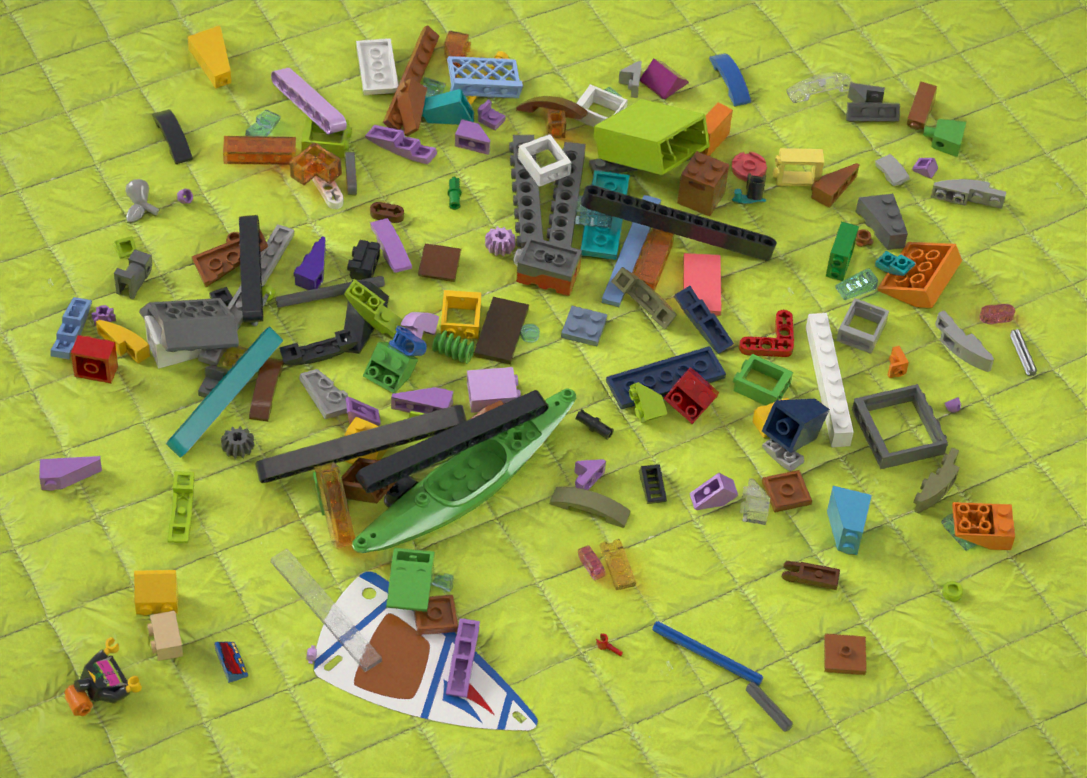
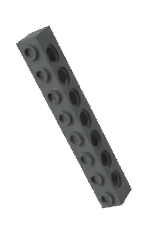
(526, 196)
(566, 197)

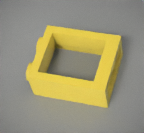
(791, 156)

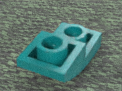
(893, 264)

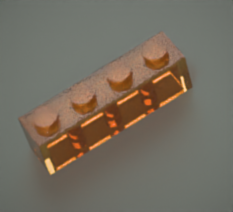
(259, 150)
(654, 257)
(335, 504)

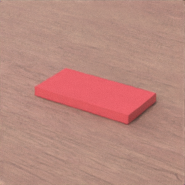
(704, 276)

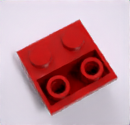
(691, 395)

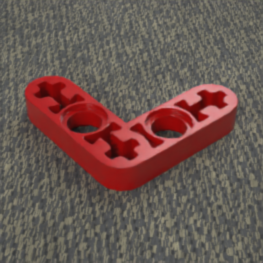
(779, 341)

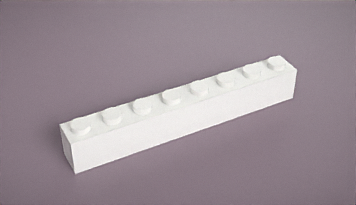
(829, 379)

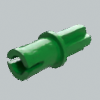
(454, 193)

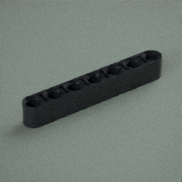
(251, 269)

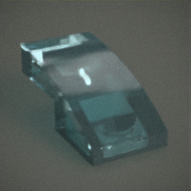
(264, 124)

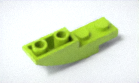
(372, 309)

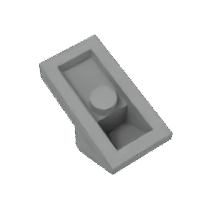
(631, 77)

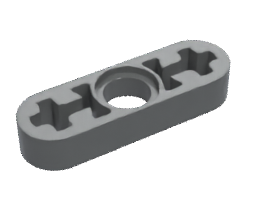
(351, 173)

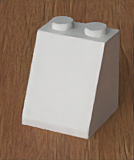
(161, 356)

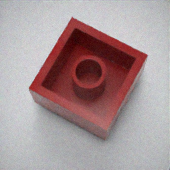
(94, 359)

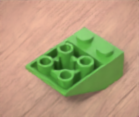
(410, 579)

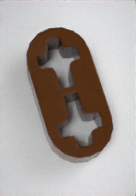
(387, 211)

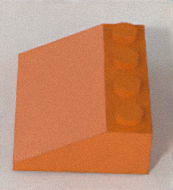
(927, 278)

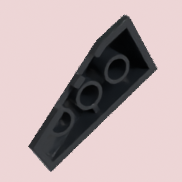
(360, 326)

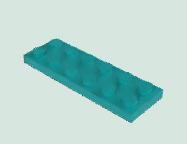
(604, 241)

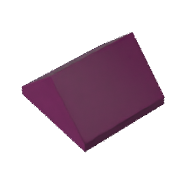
(662, 79)

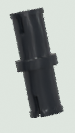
(594, 424)

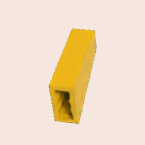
(211, 55)

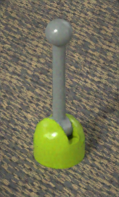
(268, 294)

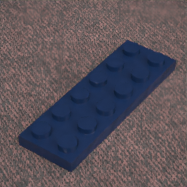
(664, 374)

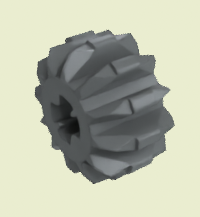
(237, 442)

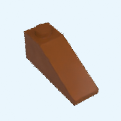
(411, 104)
(832, 185)

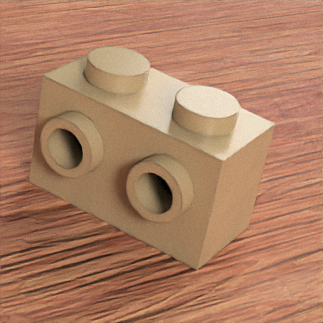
(166, 636)

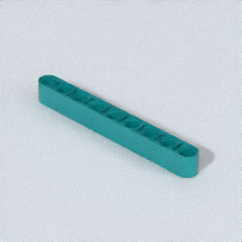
(224, 392)

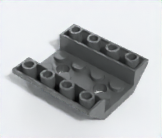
(193, 324)

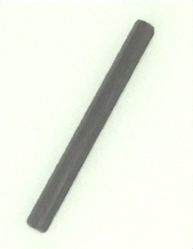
(321, 293)

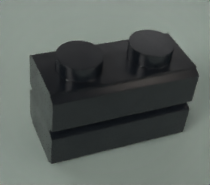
(364, 260)

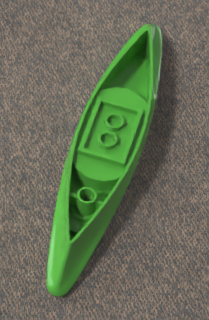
(462, 481)

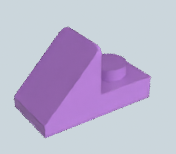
(358, 409)
(588, 472)

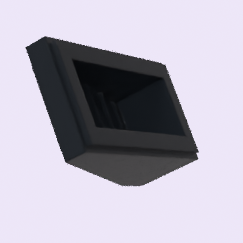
(652, 470)

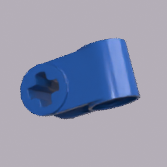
(408, 342)

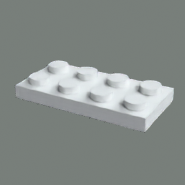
(377, 66)

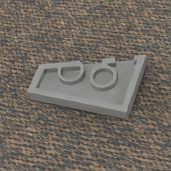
(325, 395)

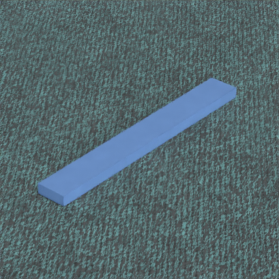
(628, 257)

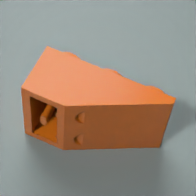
(985, 524)

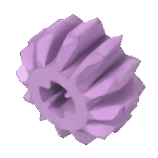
(500, 241)

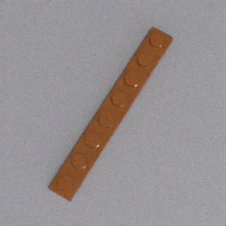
(415, 69)

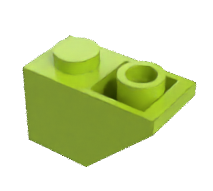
(648, 402)

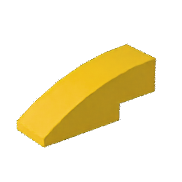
(125, 340)

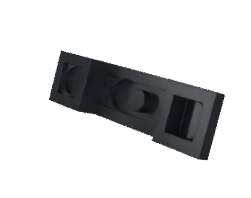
(174, 136)
(319, 351)

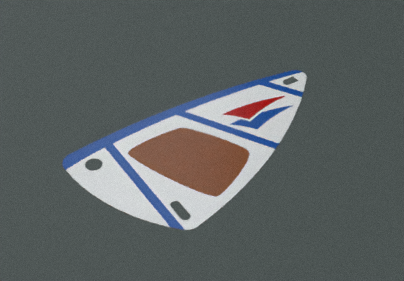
(414, 667)

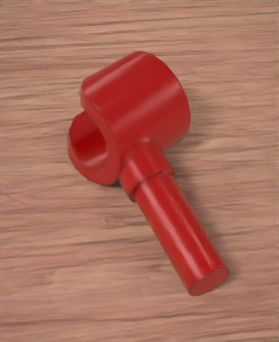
(604, 644)

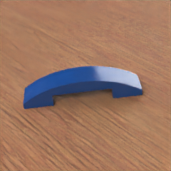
(733, 78)

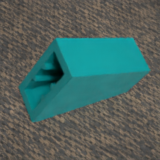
(448, 108)

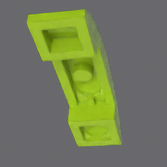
(181, 507)

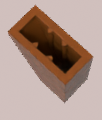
(922, 106)

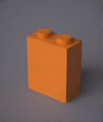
(718, 126)

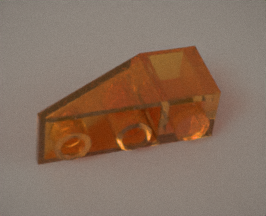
(456, 45)
(555, 122)

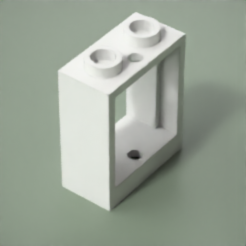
(603, 98)
(544, 175)

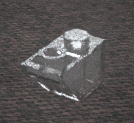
(756, 504)

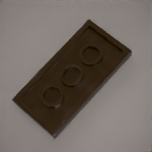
(501, 330)

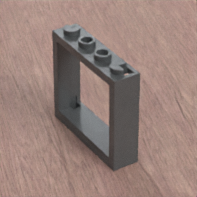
(890, 398)

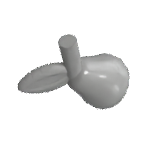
(138, 192)

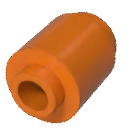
(78, 701)

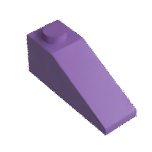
(422, 400)
(63, 472)

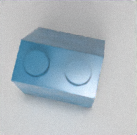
(847, 517)

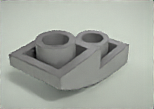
(893, 170)
(782, 456)

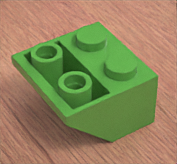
(389, 367)

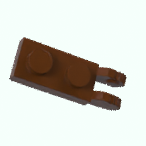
(811, 574)

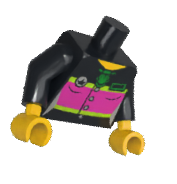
(104, 678)

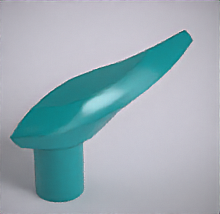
(740, 198)

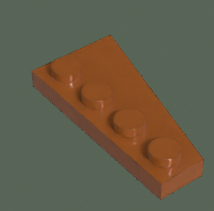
(220, 260)

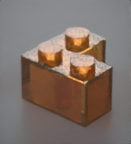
(315, 162)

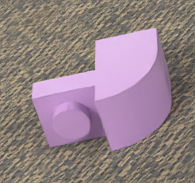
(420, 323)

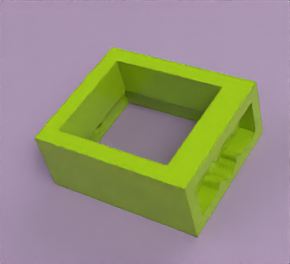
(337, 149)

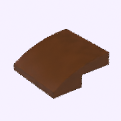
(439, 262)

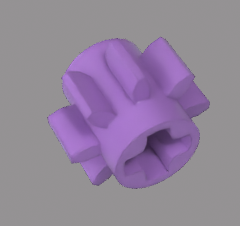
(103, 313)

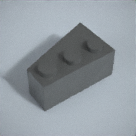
(884, 218)

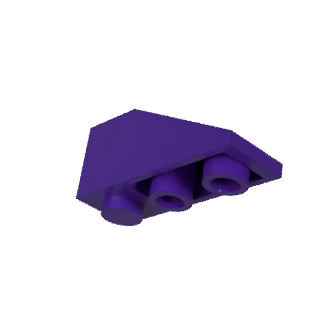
(311, 271)

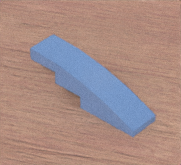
(72, 326)

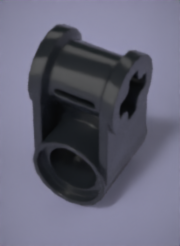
(755, 186)
(399, 489)

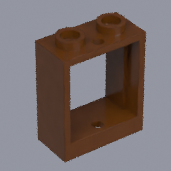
(354, 490)

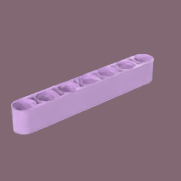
(308, 100)

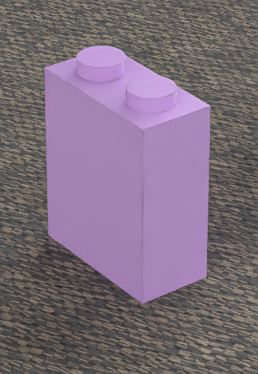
(490, 386)

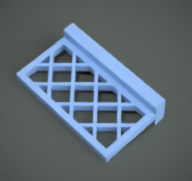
(485, 86)

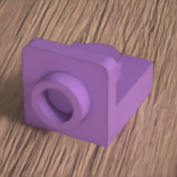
(489, 116)

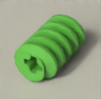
(452, 347)

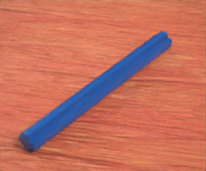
(707, 653)

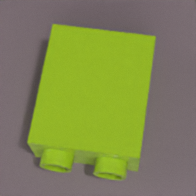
(651, 136)

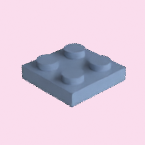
(584, 326)

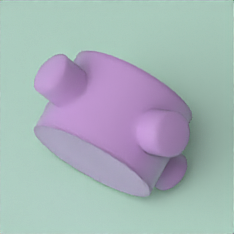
(311, 654)

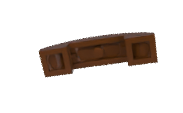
(571, 109)
(265, 389)

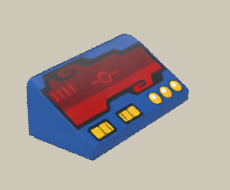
(230, 661)

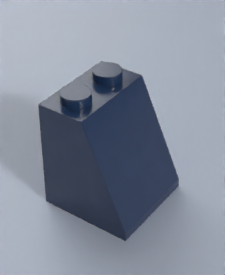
(795, 422)

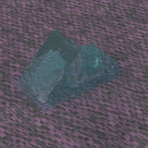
(433, 86)

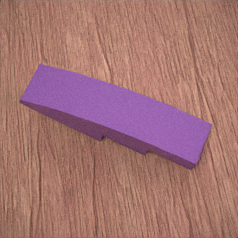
(398, 143)
(391, 245)
(463, 658)

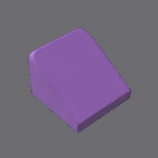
(926, 167)

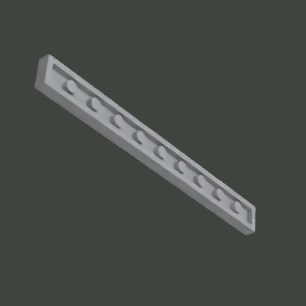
(270, 256)

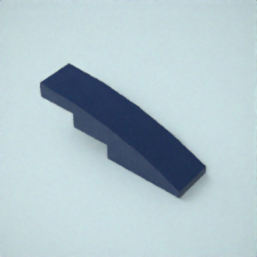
(703, 320)

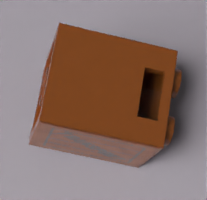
(703, 183)

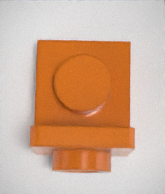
(898, 363)

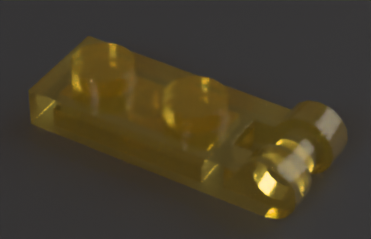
(618, 564)

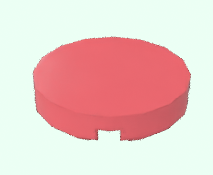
(748, 163)

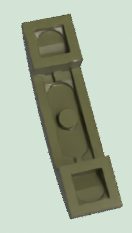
(645, 296)
(591, 502)

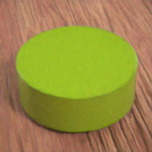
(952, 591)

